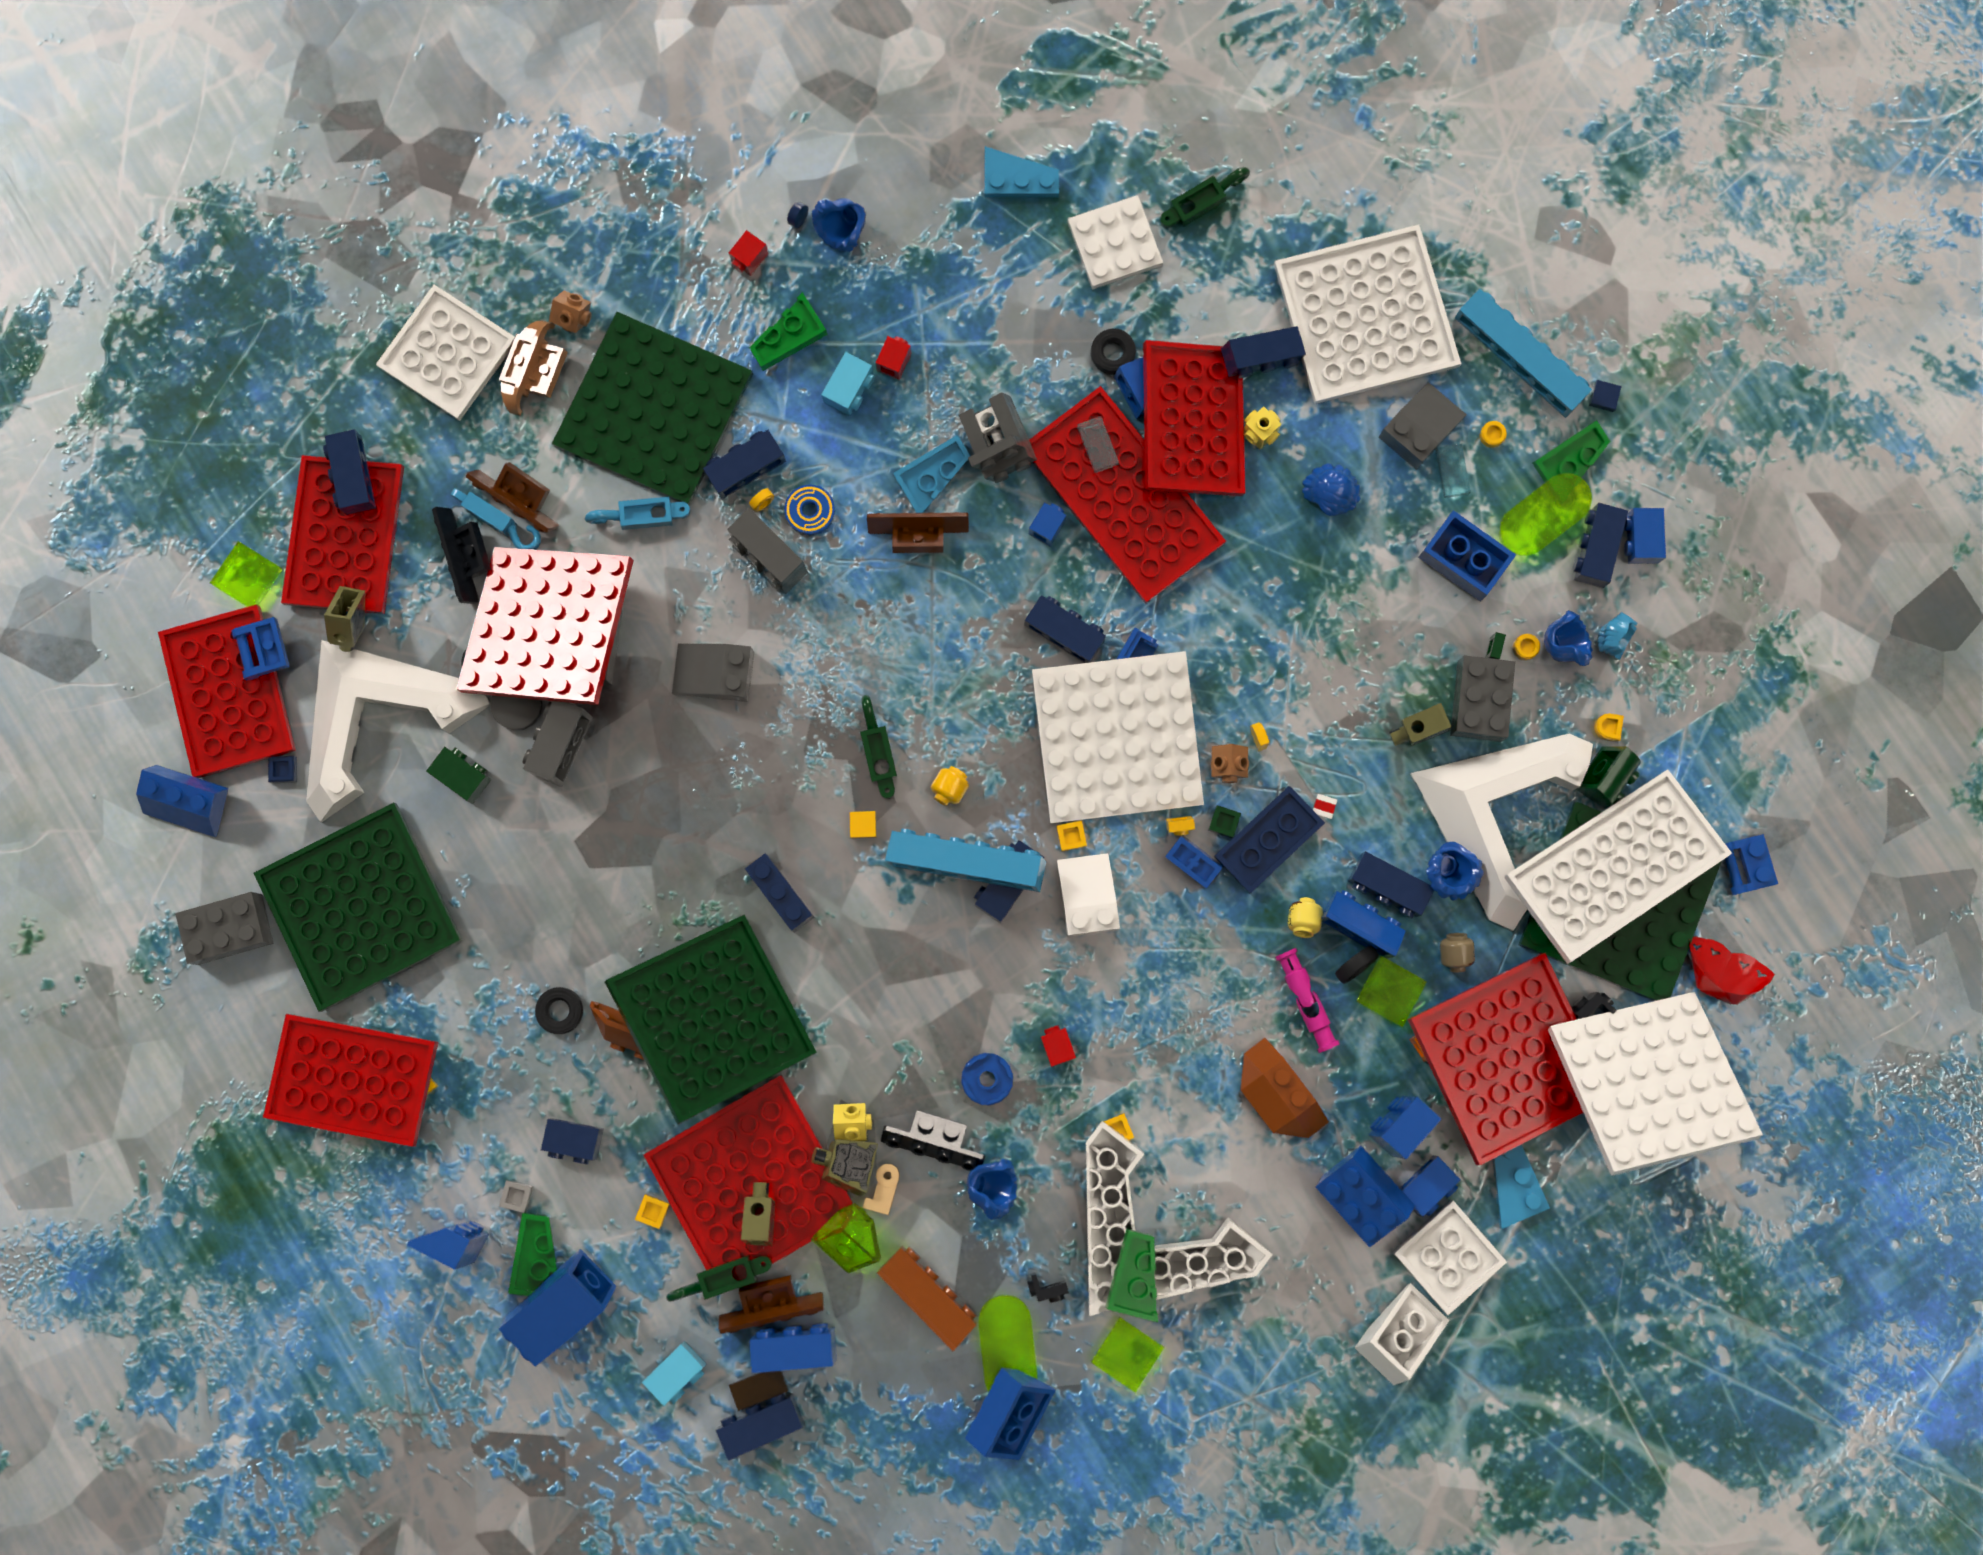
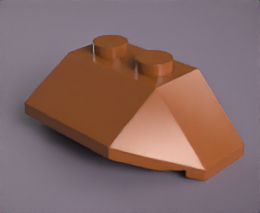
(614, 1028)
(1279, 1093)

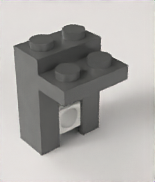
(1004, 455)

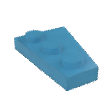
(1018, 177)
(930, 473)
(1517, 1188)

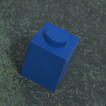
(1047, 523)

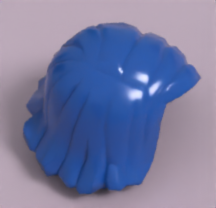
(839, 223)
(1332, 489)
(1568, 640)
(1454, 871)
(993, 1187)

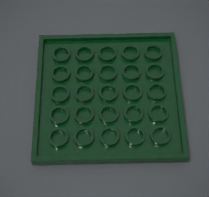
(652, 408)
(357, 907)
(1646, 951)
(710, 1018)

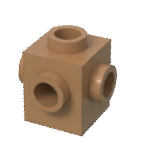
(570, 311)
(1229, 762)

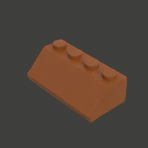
(927, 1297)

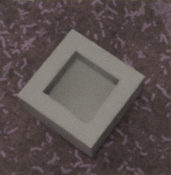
(516, 1196)

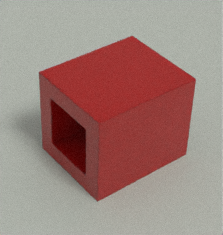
(748, 253)
(893, 357)
(1057, 1045)

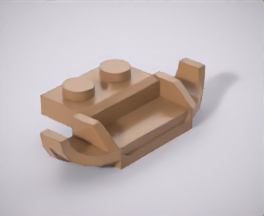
(531, 366)

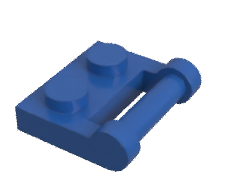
(268, 647)
(1755, 862)

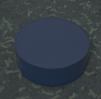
(797, 214)

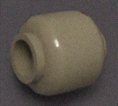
(1457, 952)

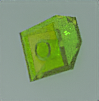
(849, 1239)

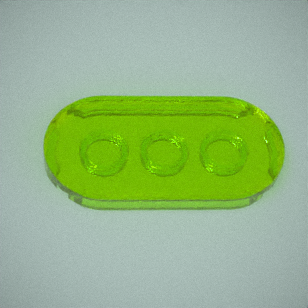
(1545, 514)
(1006, 1337)

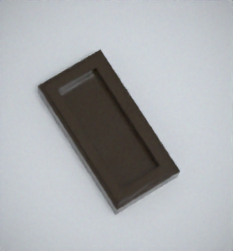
(758, 1388)

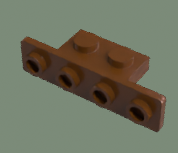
(518, 492)
(918, 530)
(769, 1303)

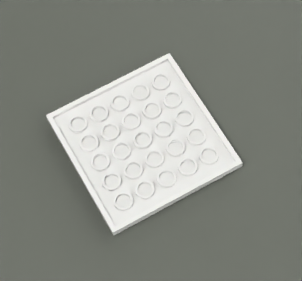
(1367, 314)
(1117, 737)
(1654, 1083)

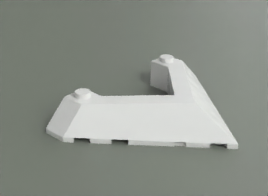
(343, 687)
(1460, 799)
(1179, 1266)

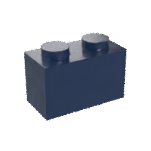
(572, 1140)

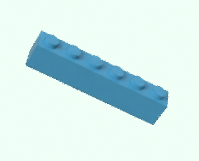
(1523, 352)
(966, 860)

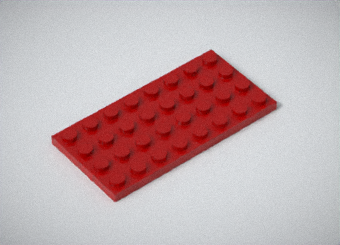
(1142, 531)

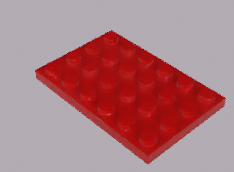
(1192, 420)
(339, 548)
(220, 714)
(350, 1080)

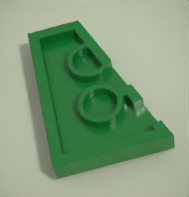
(790, 334)
(1574, 454)
(533, 1255)
(1134, 1278)

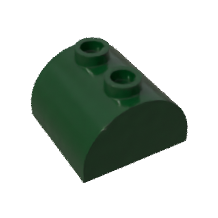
(1609, 774)

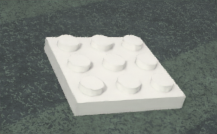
(1115, 242)
(1449, 1257)

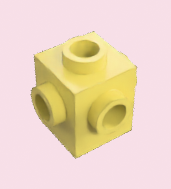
(1261, 435)
(851, 1122)

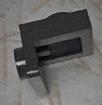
(1586, 1006)
(1053, 1292)

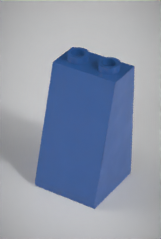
(558, 1308)

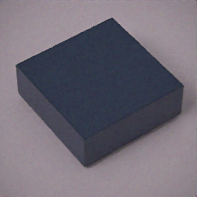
(1605, 395)
(282, 769)

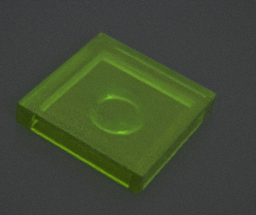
(246, 575)
(1391, 991)
(1127, 1354)

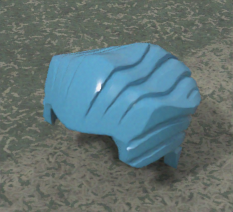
(1616, 635)

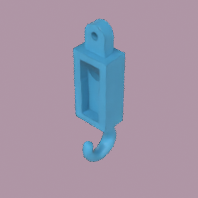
(637, 513)
(495, 518)

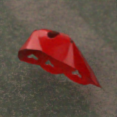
(1723, 975)

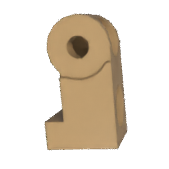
(887, 1179)

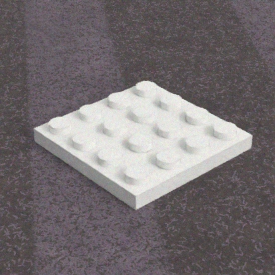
(446, 352)

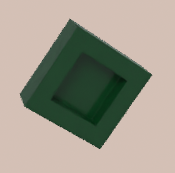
(1495, 646)
(1224, 821)

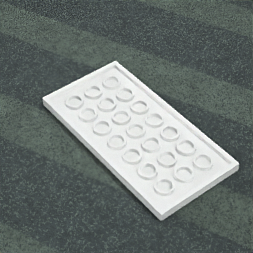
(1617, 866)

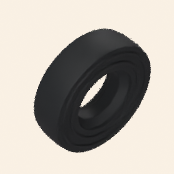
(1112, 336)
(1357, 964)
(547, 999)

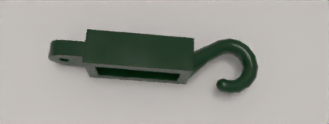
(1204, 196)
(877, 747)
(720, 1278)

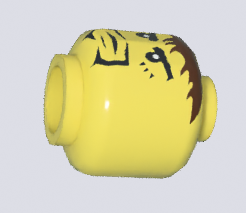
(1305, 918)

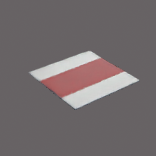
(1324, 806)

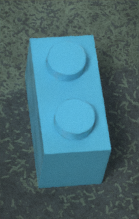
(848, 384)
(674, 1373)

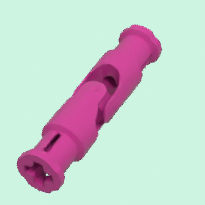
(1299, 982)

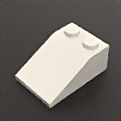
(1088, 895)
(1402, 1335)

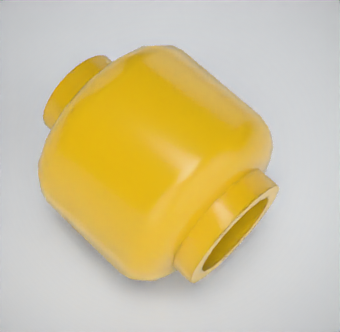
(949, 786)

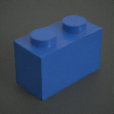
(1645, 536)
(1430, 1185)

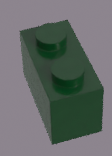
(458, 774)

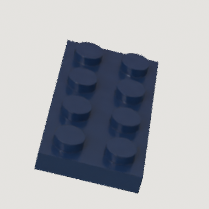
(1269, 839)

